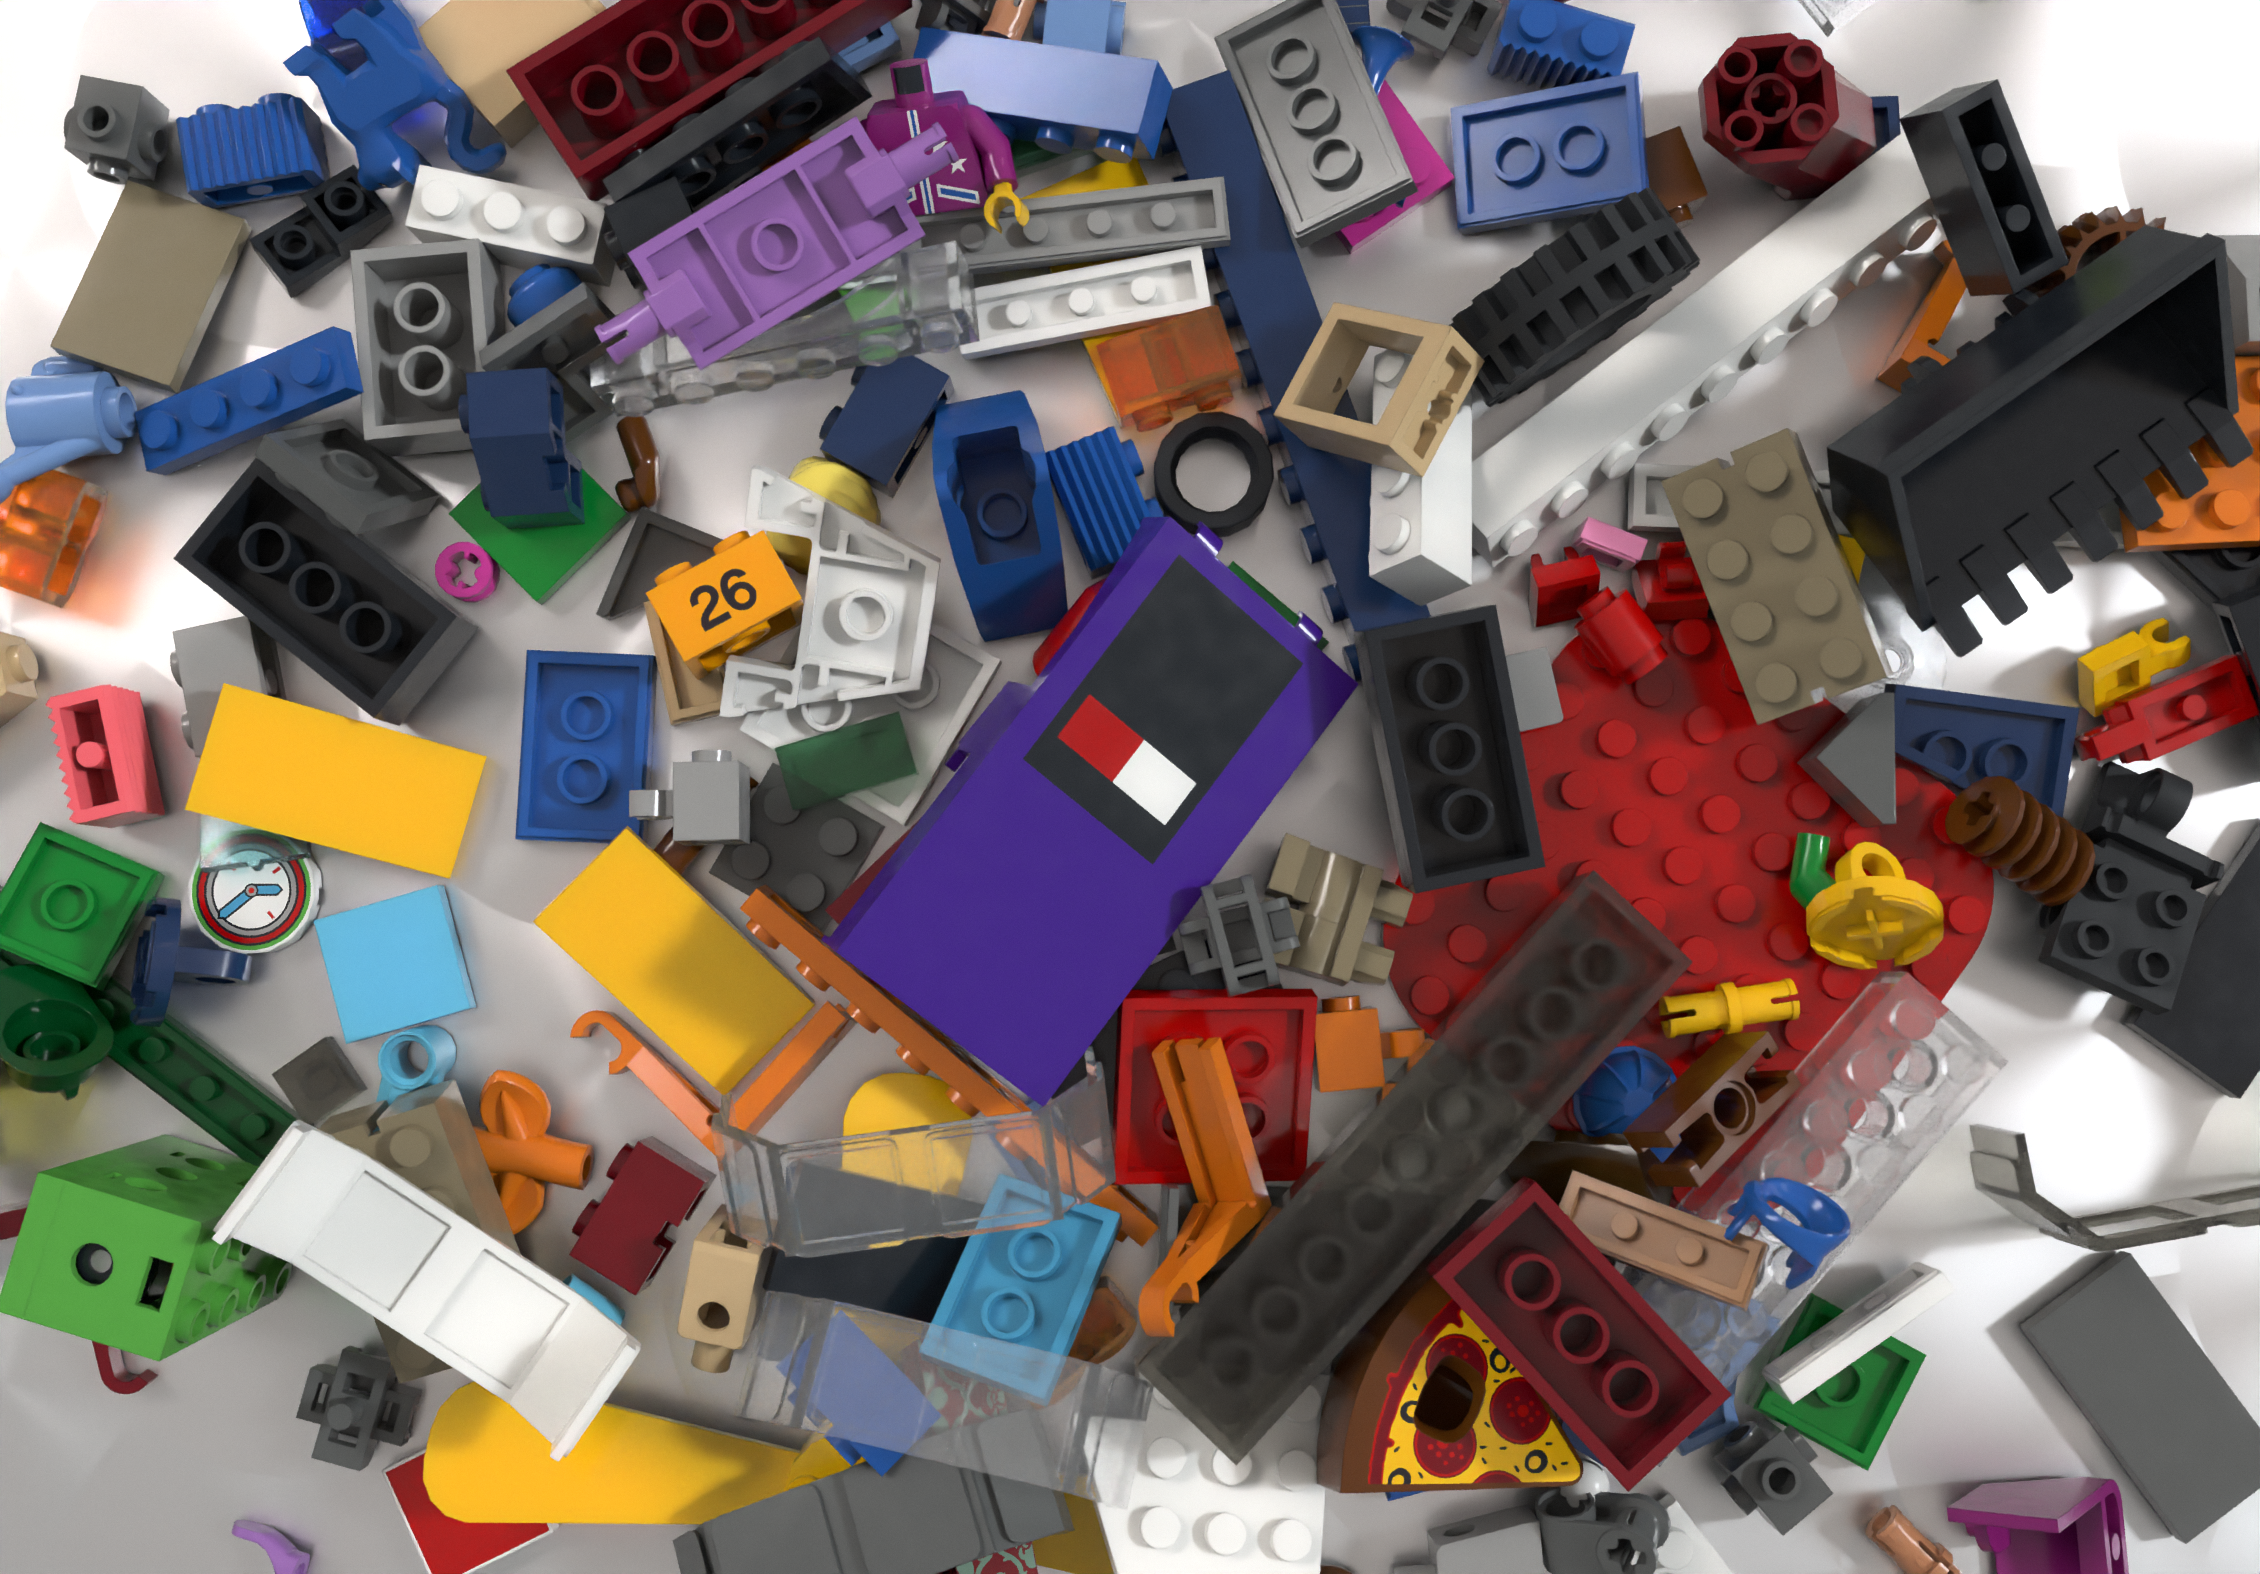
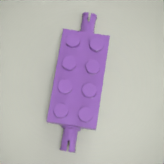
(777, 243)

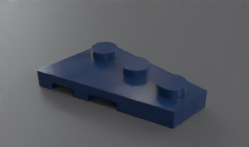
(1986, 736)

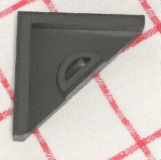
(651, 549)

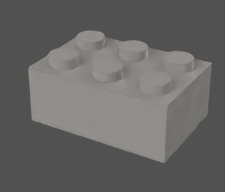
(417, 336)

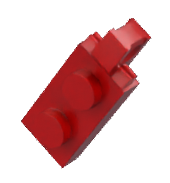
(2172, 714)

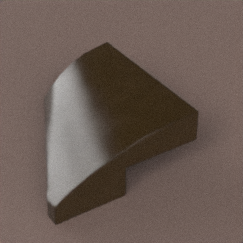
(1601, 1157)

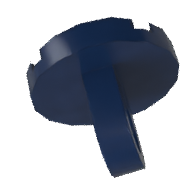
(162, 961)

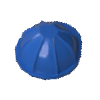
(1621, 1092)

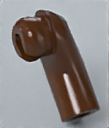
(644, 463)

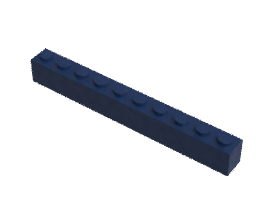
(1275, 323)

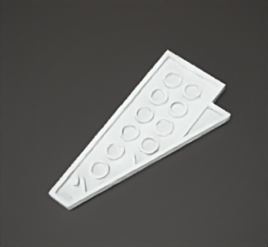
(1211, 1517)

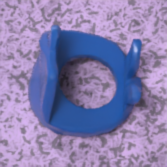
(1823, 1222)

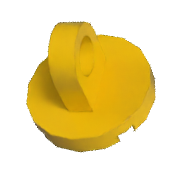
(1873, 915)

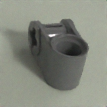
(1597, 1533)

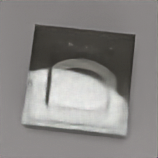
(319, 1081)

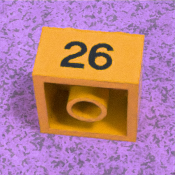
(727, 602)

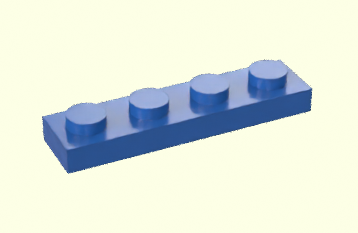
(249, 401)

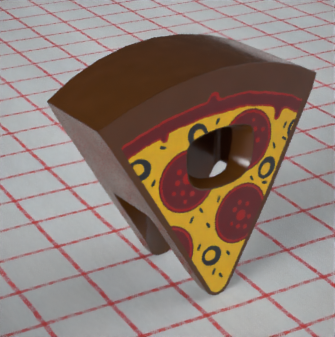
(1435, 1406)

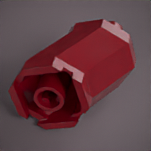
(1786, 115)

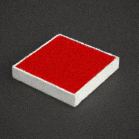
(445, 1542)

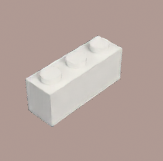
(513, 221)

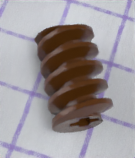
(2021, 839)

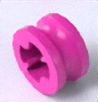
(448, 569)

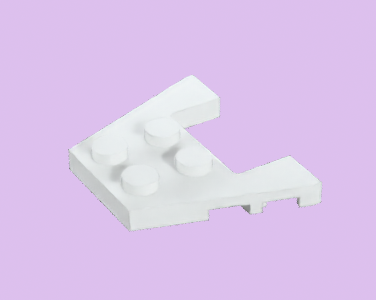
(861, 610)

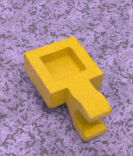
(2128, 664)

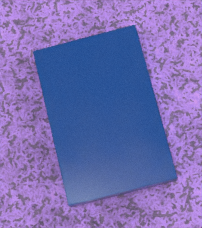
(1548, 153)
(584, 744)

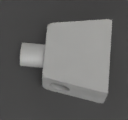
(1485, 1544)

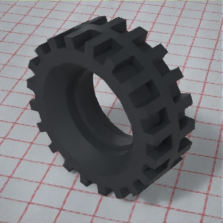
(1574, 294)

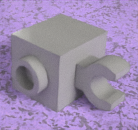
(706, 801)

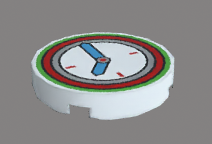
(253, 908)

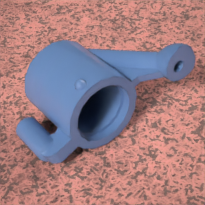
(62, 416)

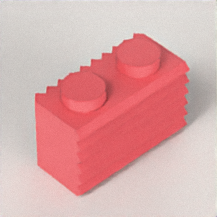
(106, 756)

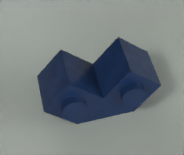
(521, 448)

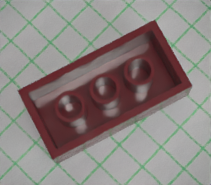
(1578, 1332)

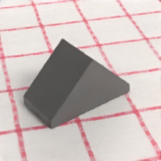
(1858, 761)

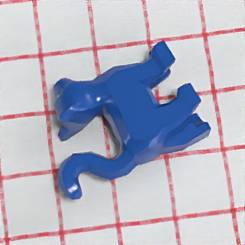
(391, 83)

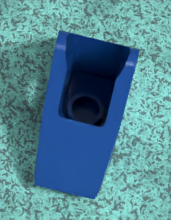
(1000, 514)

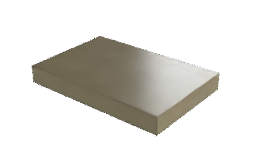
(151, 287)

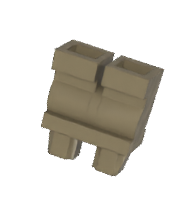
(1334, 908)

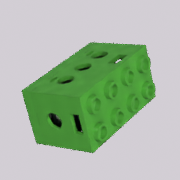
(128, 1250)

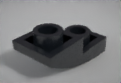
(319, 237)

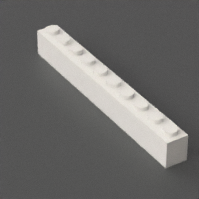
(1699, 350)

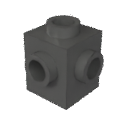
(116, 130)
(1772, 1473)

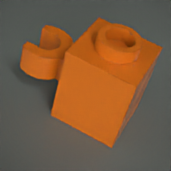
(1352, 1048)

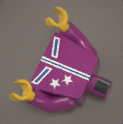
(985, 165)

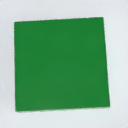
(543, 556)
(73, 905)
(1852, 1407)

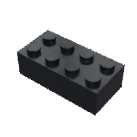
(326, 595)
(1449, 748)

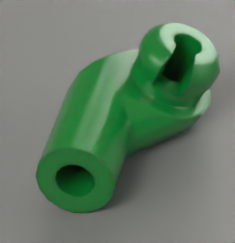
(1809, 867)

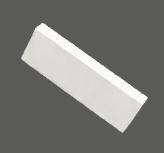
(1856, 1331)

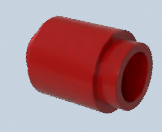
(1620, 634)

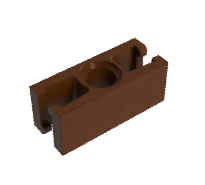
(1712, 1108)

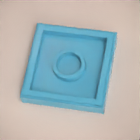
(394, 964)

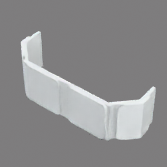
(434, 1280)

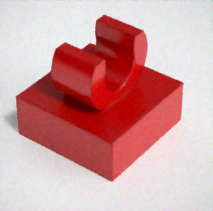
(1669, 585)
(1561, 586)

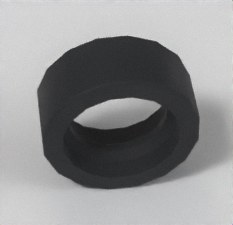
(1228, 429)

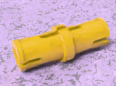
(1729, 1008)

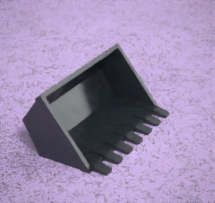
(2045, 430)

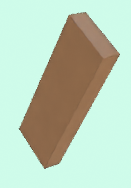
(1665, 1241)

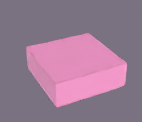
(1608, 544)

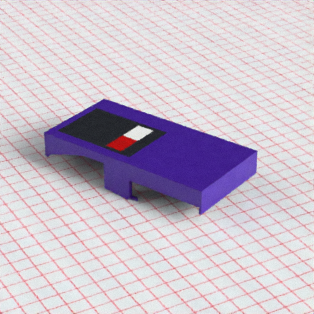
(1095, 809)

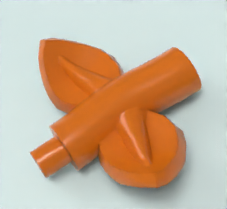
(521, 1151)

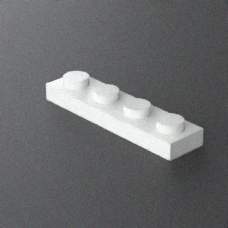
(1088, 301)

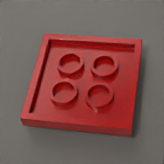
(1270, 1058)

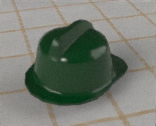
(50, 1030)

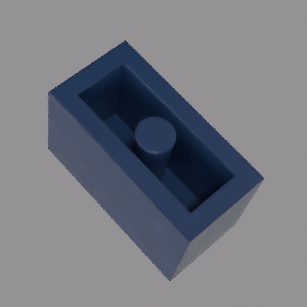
(886, 420)

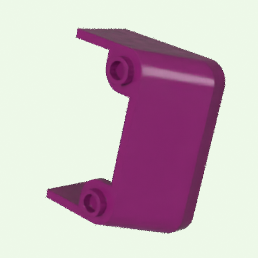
(2048, 1525)

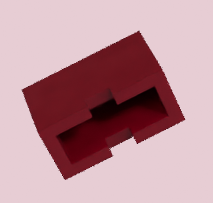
(628, 1229)

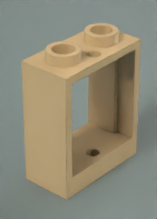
(1406, 432)

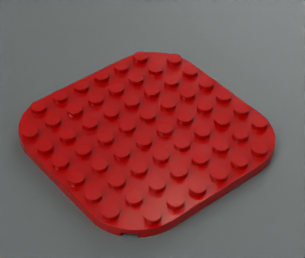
(1698, 830)

